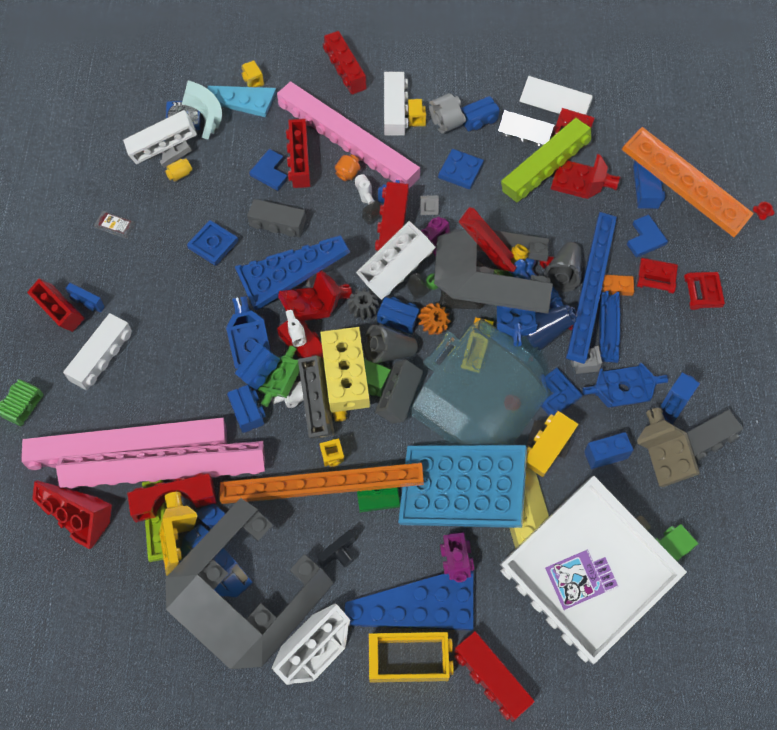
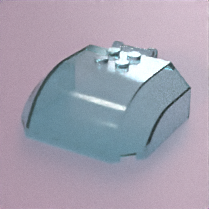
(481, 389)

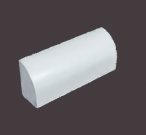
(554, 97)

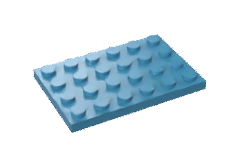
(466, 486)

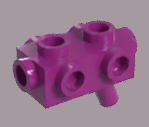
(435, 228)
(456, 553)

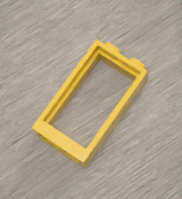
(442, 637)

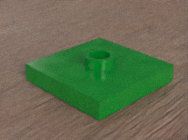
(378, 499)

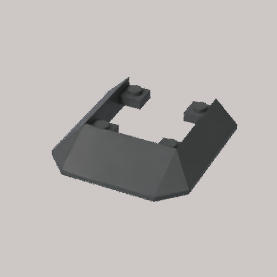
(463, 280)
(213, 620)

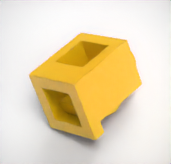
(252, 74)
(416, 112)
(332, 456)

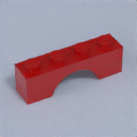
(146, 501)

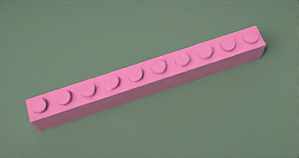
(348, 135)
(47, 450)
(160, 464)

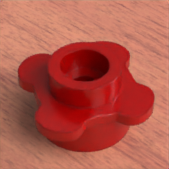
(763, 210)

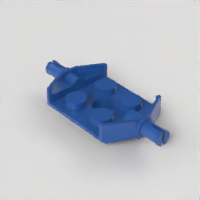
(516, 326)
(637, 379)

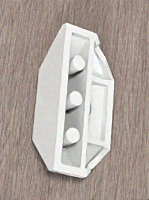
(313, 646)

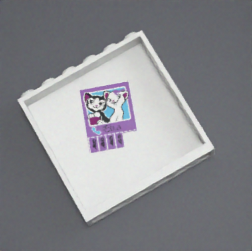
(592, 570)

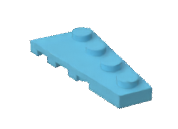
(245, 99)

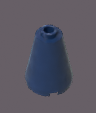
(551, 325)

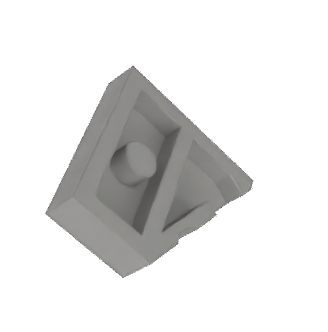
(174, 153)

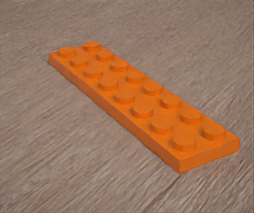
(687, 181)

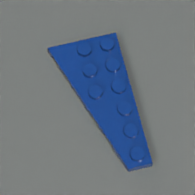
(288, 269)
(418, 605)

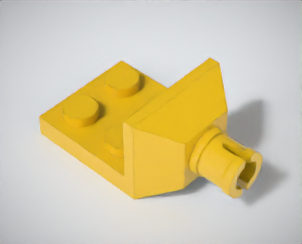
(175, 520)

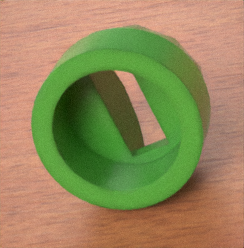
(431, 285)

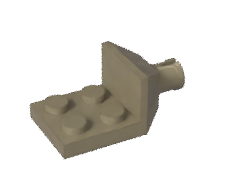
(668, 449)

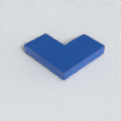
(266, 171)
(649, 239)
(563, 392)

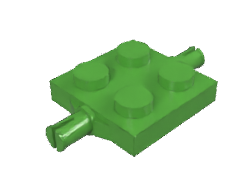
(281, 379)

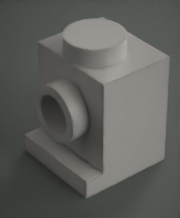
(592, 363)

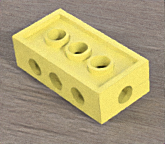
(336, 360)

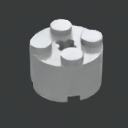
(447, 112)

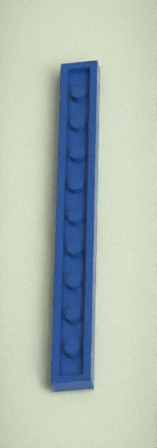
(591, 288)

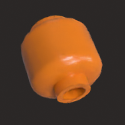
(347, 167)

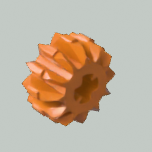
(434, 319)

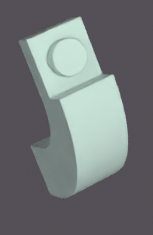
(206, 102)

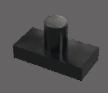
(338, 550)

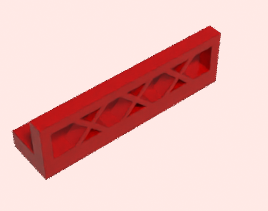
(487, 239)

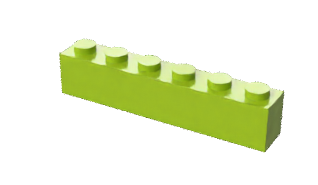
(546, 160)

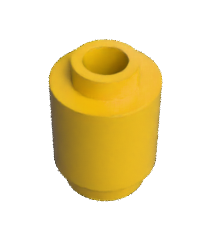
(178, 169)

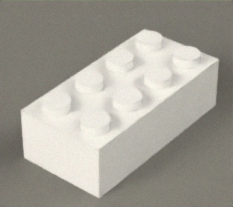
(395, 260)

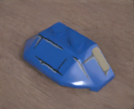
(235, 581)

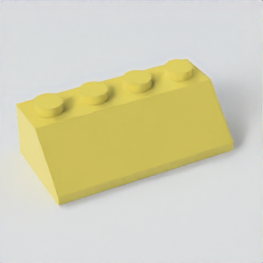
(534, 509)

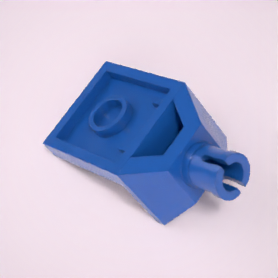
(245, 331)

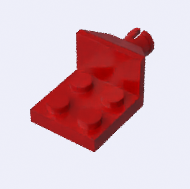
(583, 179)
(315, 301)

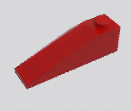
(77, 512)

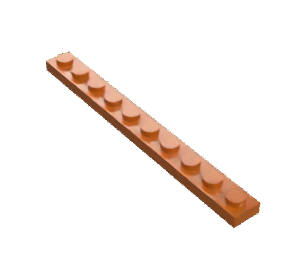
(322, 483)

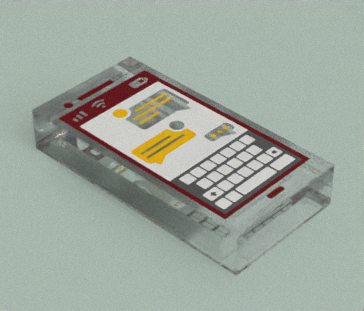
(114, 224)

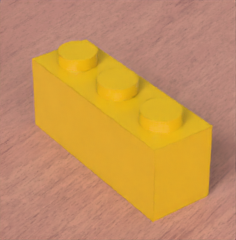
(550, 443)

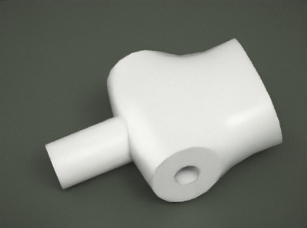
(364, 188)
(295, 330)
(294, 397)

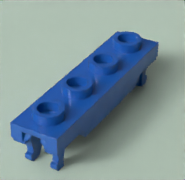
(609, 327)

